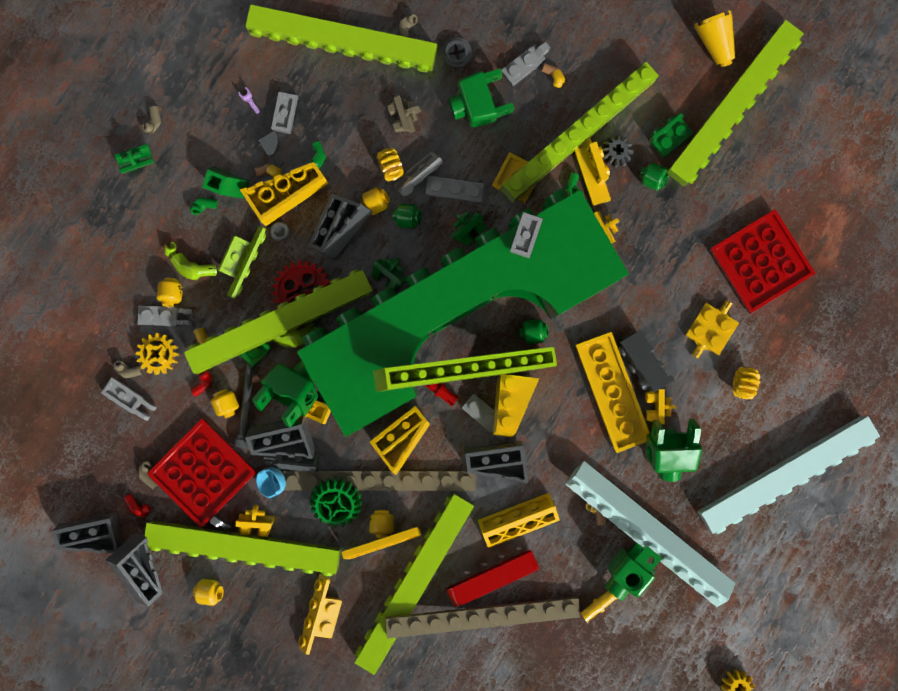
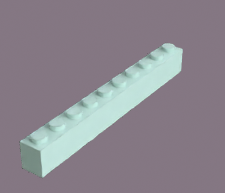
(788, 474)
(649, 531)

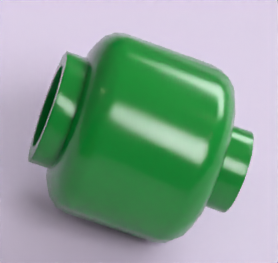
(654, 176)
(407, 216)
(534, 331)

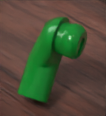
(319, 156)
(571, 185)
(201, 204)

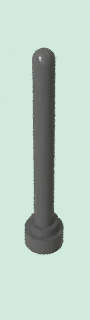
(240, 440)

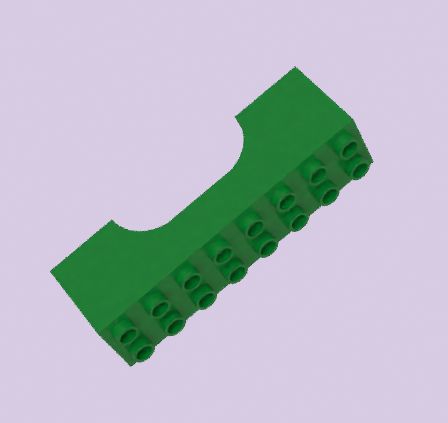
(565, 268)

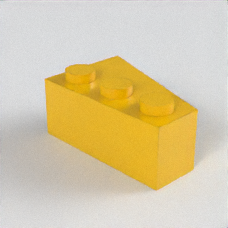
(511, 402)
(400, 439)

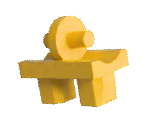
(611, 224)
(661, 410)
(255, 519)

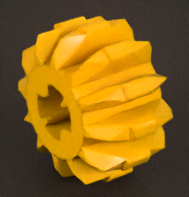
(390, 164)
(746, 382)
(735, 679)

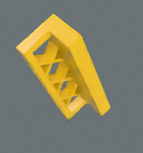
(517, 517)

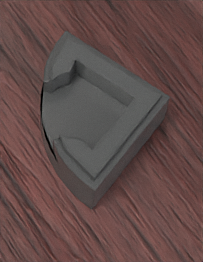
(269, 143)
(218, 520)

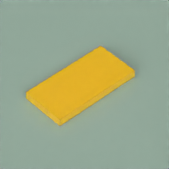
(381, 543)

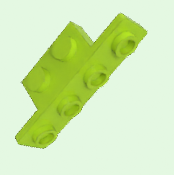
(238, 259)

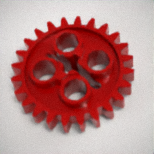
(297, 274)

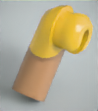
(556, 73)
(269, 169)
(600, 519)

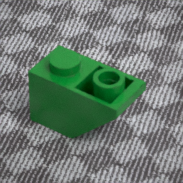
(224, 182)

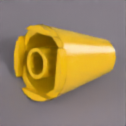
(718, 37)

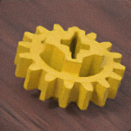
(151, 348)

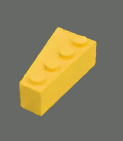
(284, 192)

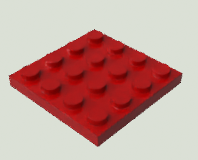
(762, 261)
(202, 473)

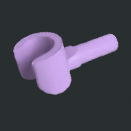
(248, 98)

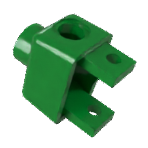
(476, 101)
(290, 388)
(673, 451)
(633, 562)

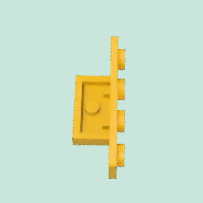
(593, 171)
(321, 615)

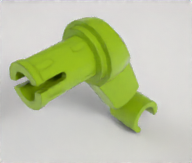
(188, 269)
(293, 338)

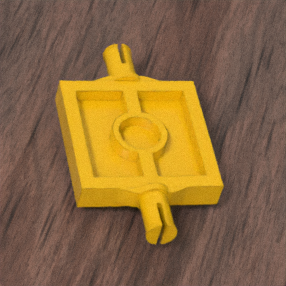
(712, 329)

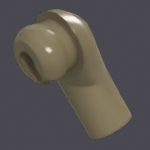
(406, 24)
(155, 121)
(125, 371)
(144, 468)

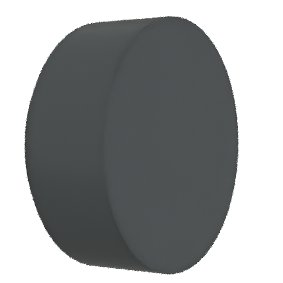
(279, 231)

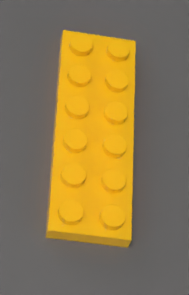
(613, 392)

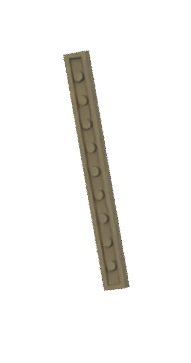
(386, 480)
(482, 617)

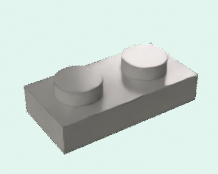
(284, 112)
(526, 235)

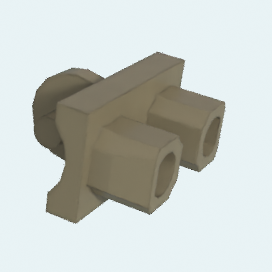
(406, 112)

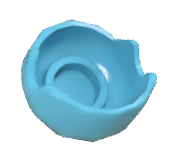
(270, 482)

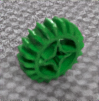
(347, 509)

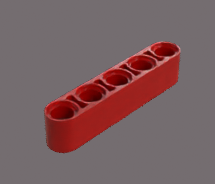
(492, 578)

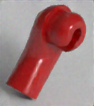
(204, 383)
(135, 508)

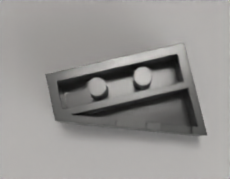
(338, 225)
(644, 362)
(279, 439)
(498, 460)
(92, 534)
(135, 569)

